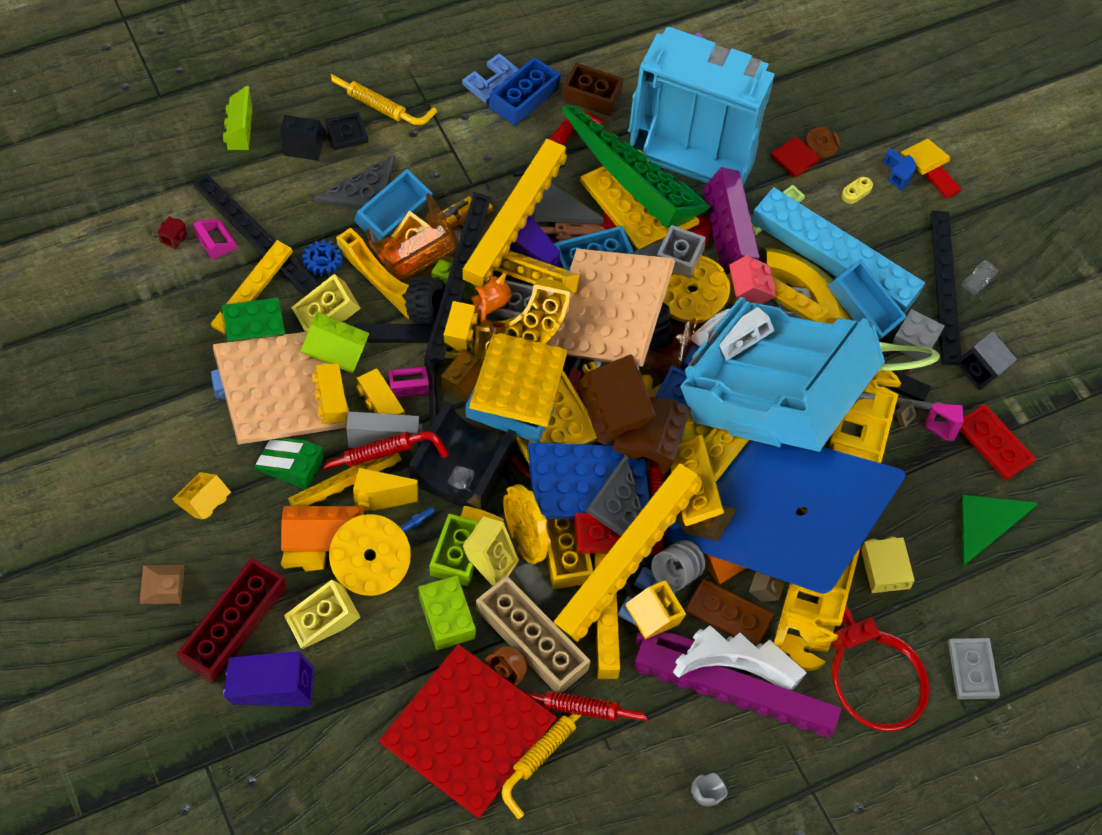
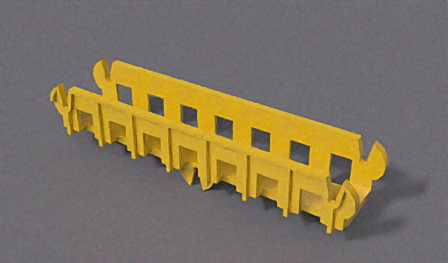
(818, 620)

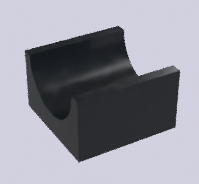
(468, 448)

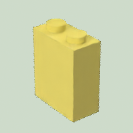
(887, 565)

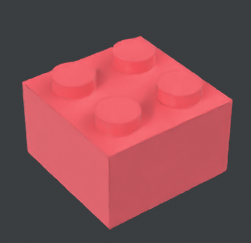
(752, 280)

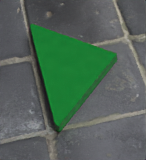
(987, 520)

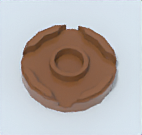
(822, 141)

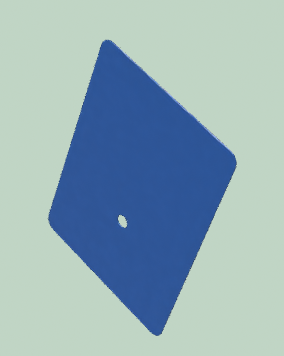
(767, 488)

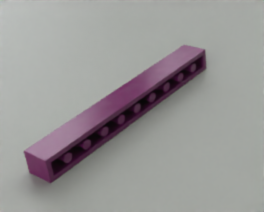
(741, 690)

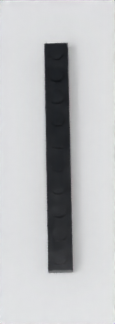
(253, 232)
(455, 283)
(945, 287)

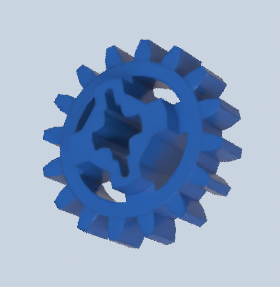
(322, 258)

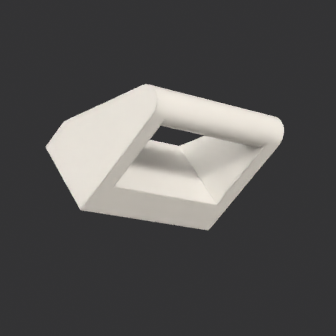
(706, 331)

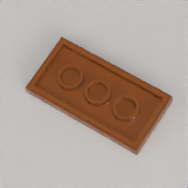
(728, 612)

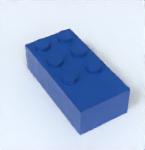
(524, 91)

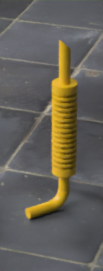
(381, 103)
(536, 756)

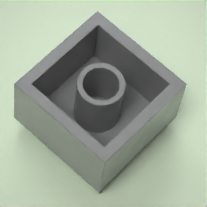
(684, 248)
(918, 331)

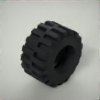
(424, 299)

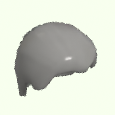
(708, 789)

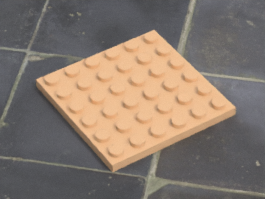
(613, 305)
(270, 388)

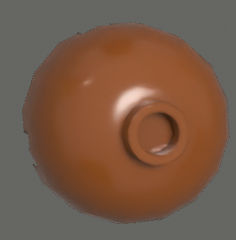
(508, 663)

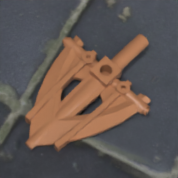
(564, 230)

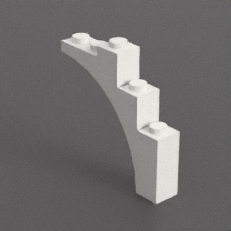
(740, 653)

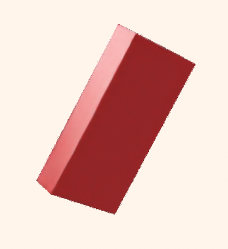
(943, 182)

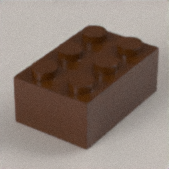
(592, 89)

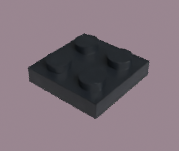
(346, 131)

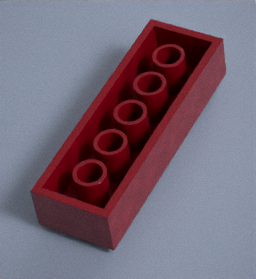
(231, 620)

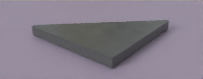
(360, 187)
(561, 207)
(617, 500)

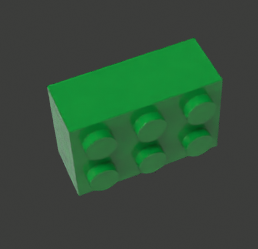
(252, 320)

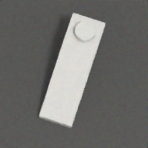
(746, 332)

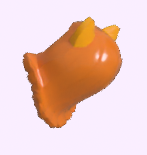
(491, 296)

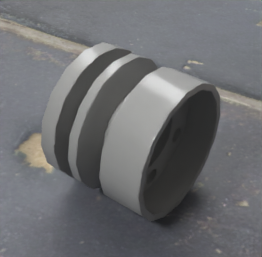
(678, 564)

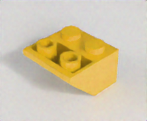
(461, 326)
(655, 610)

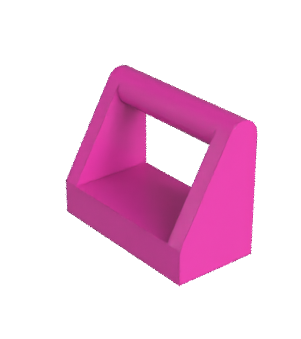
(214, 250)
(409, 387)
(949, 429)

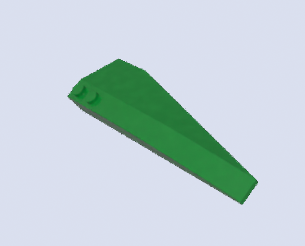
(643, 179)

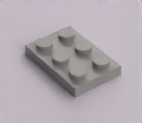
(973, 668)

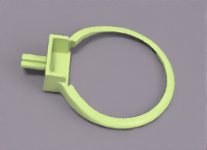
(908, 365)

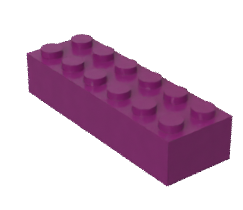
(730, 218)

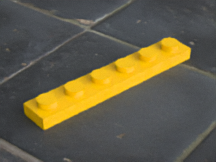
(257, 278)
(799, 303)
(340, 481)

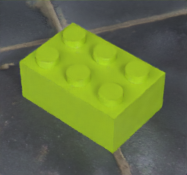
(449, 554)
(447, 612)

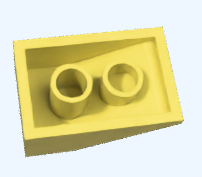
(329, 298)
(491, 550)
(322, 614)

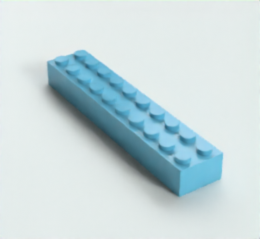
(831, 246)

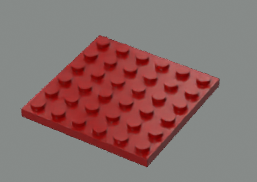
(467, 730)

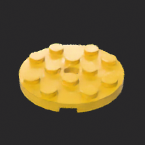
(705, 302)
(526, 523)
(348, 558)

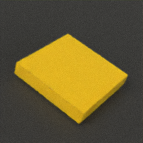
(926, 156)

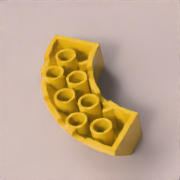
(804, 274)
(536, 322)

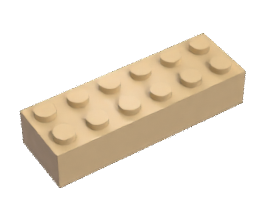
(533, 634)

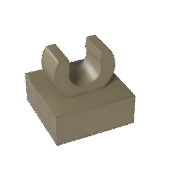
(905, 413)

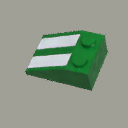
(291, 461)

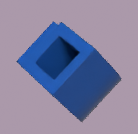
(901, 168)

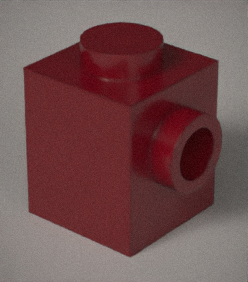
(172, 232)

